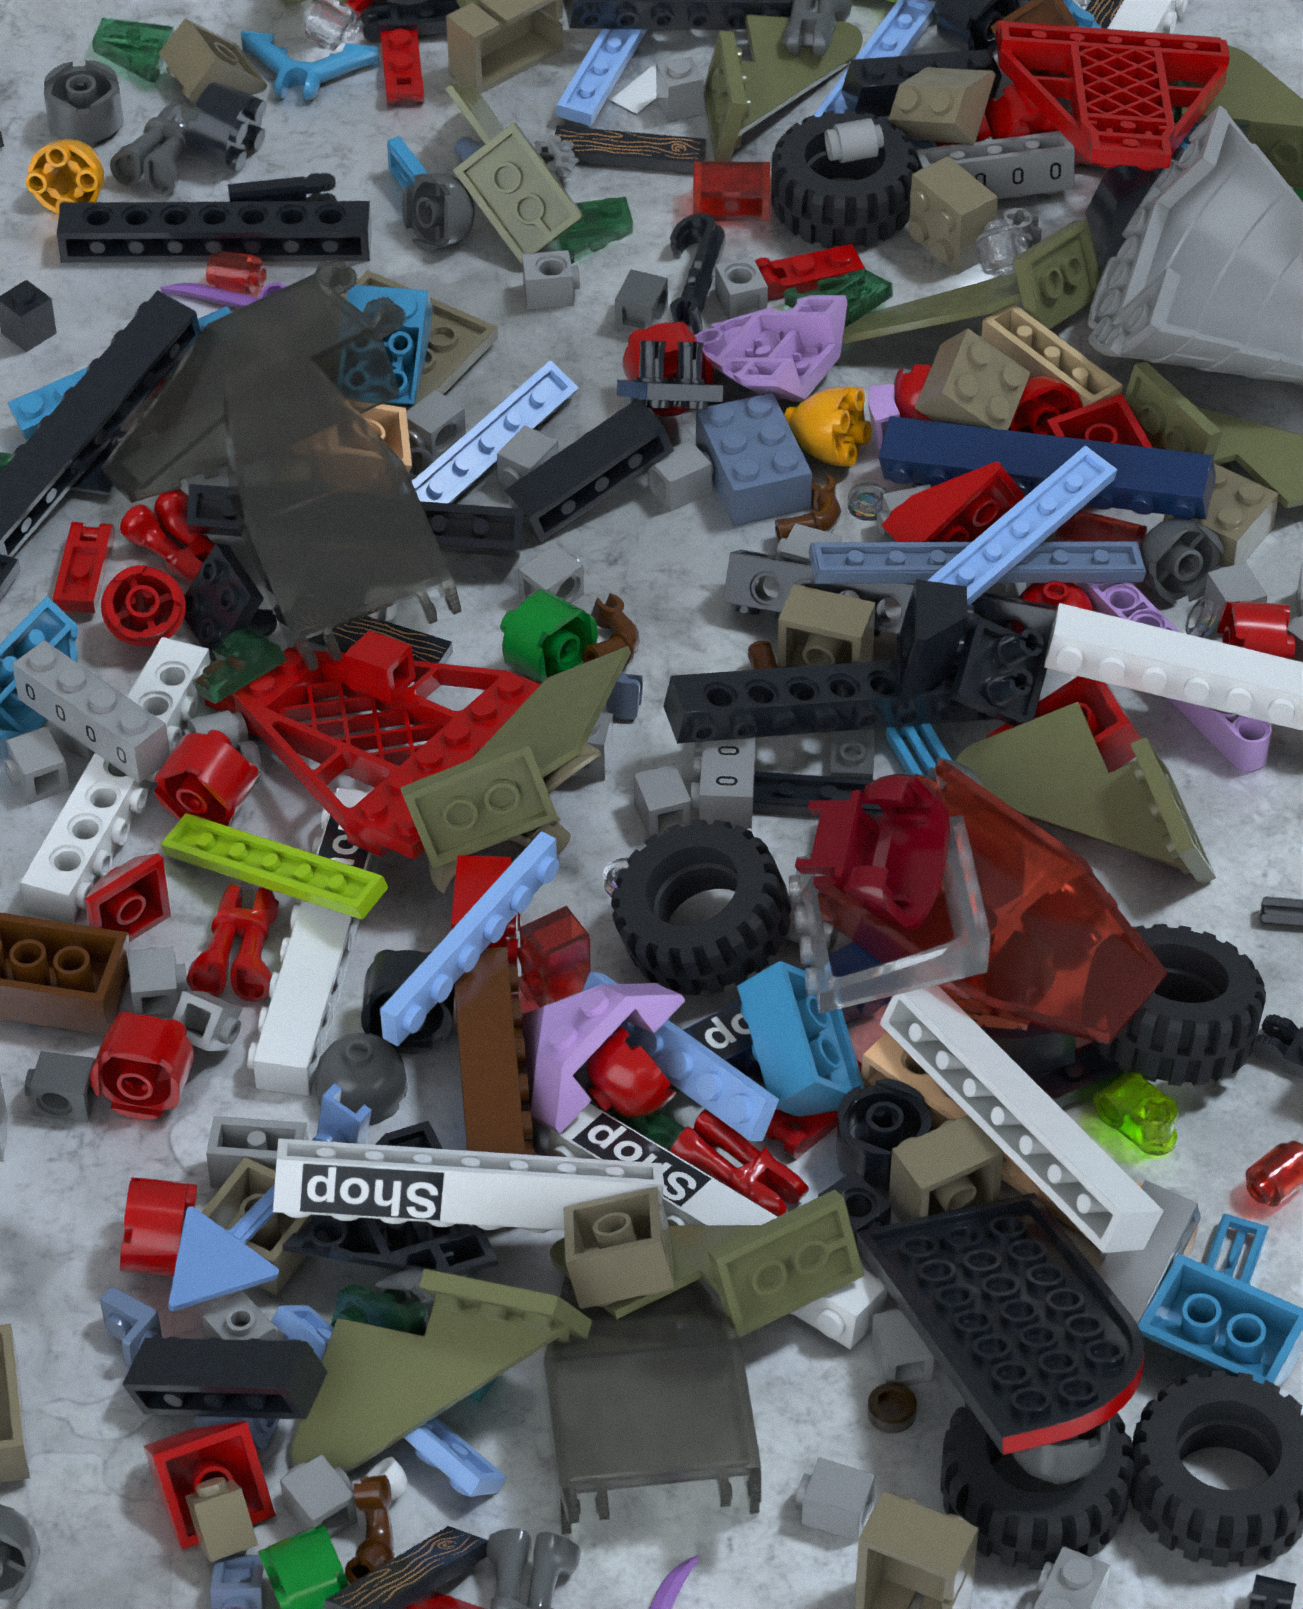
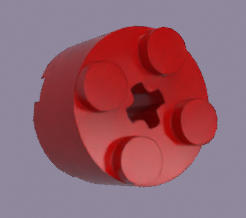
(1015, 115)
(671, 334)
(1257, 627)
(205, 778)
(142, 1065)
(154, 1225)

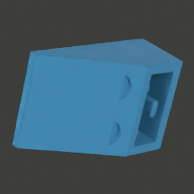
(410, 342)

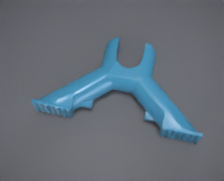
(302, 73)

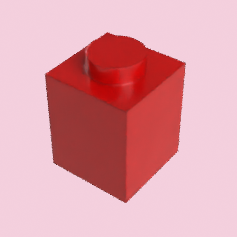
(380, 666)

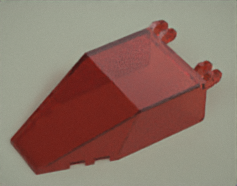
(1056, 936)

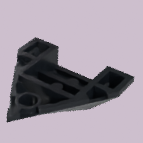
(1115, 204)
(401, 1246)

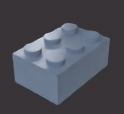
(754, 459)

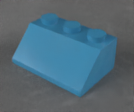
(801, 1053)
(1224, 1323)

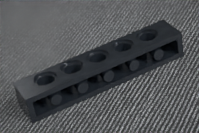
(670, 13)

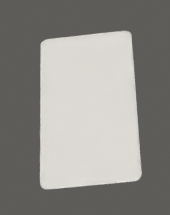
(639, 92)

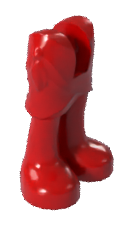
(169, 516)
(248, 973)
(760, 1177)

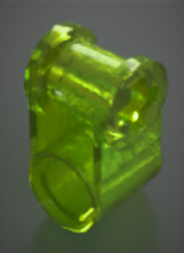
(1139, 1113)

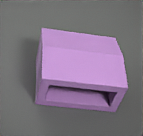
(881, 407)

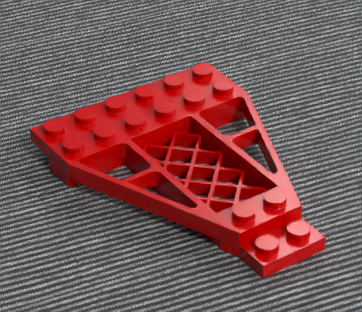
(1115, 86)
(381, 819)

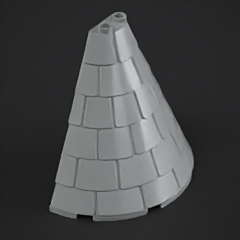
(1209, 265)

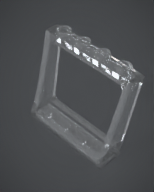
(942, 964)

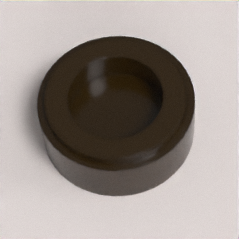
(892, 1408)

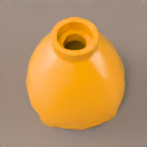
(65, 173)
(831, 425)

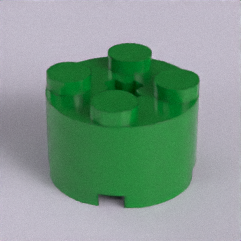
(546, 636)
(304, 1569)

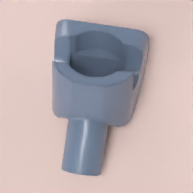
(626, 696)

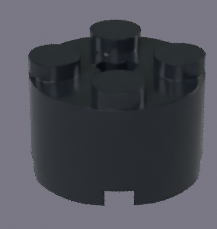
(968, 22)
(226, 126)
(383, 980)
(876, 1122)

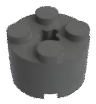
(83, 102)

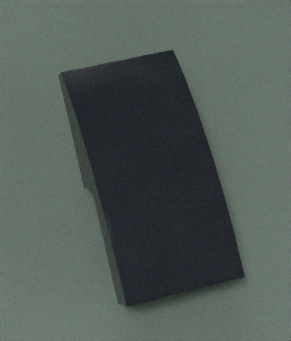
(1035, 1047)

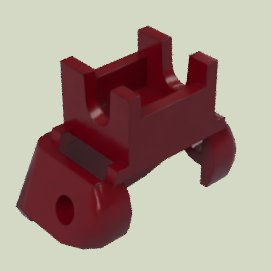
(885, 862)

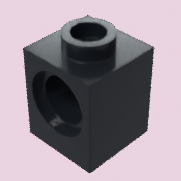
(862, 1202)

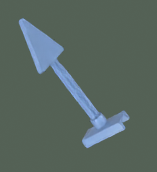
(218, 1260)

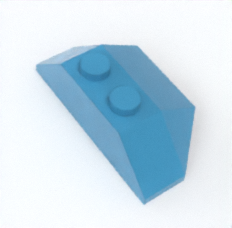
(42, 623)

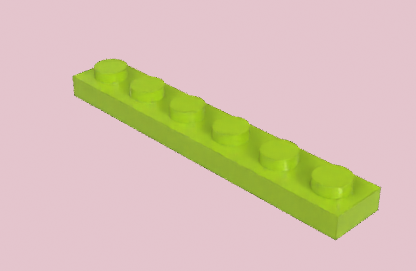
(274, 866)

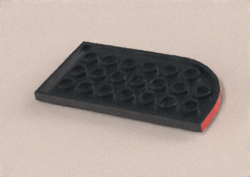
(1012, 1318)

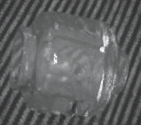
(330, 23)
(999, 246)

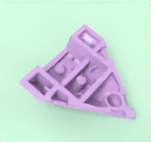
(782, 349)
(571, 1030)

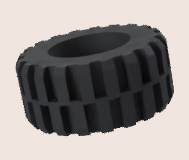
(841, 210)
(689, 863)
(1198, 1018)
(1208, 1519)
(1025, 1523)

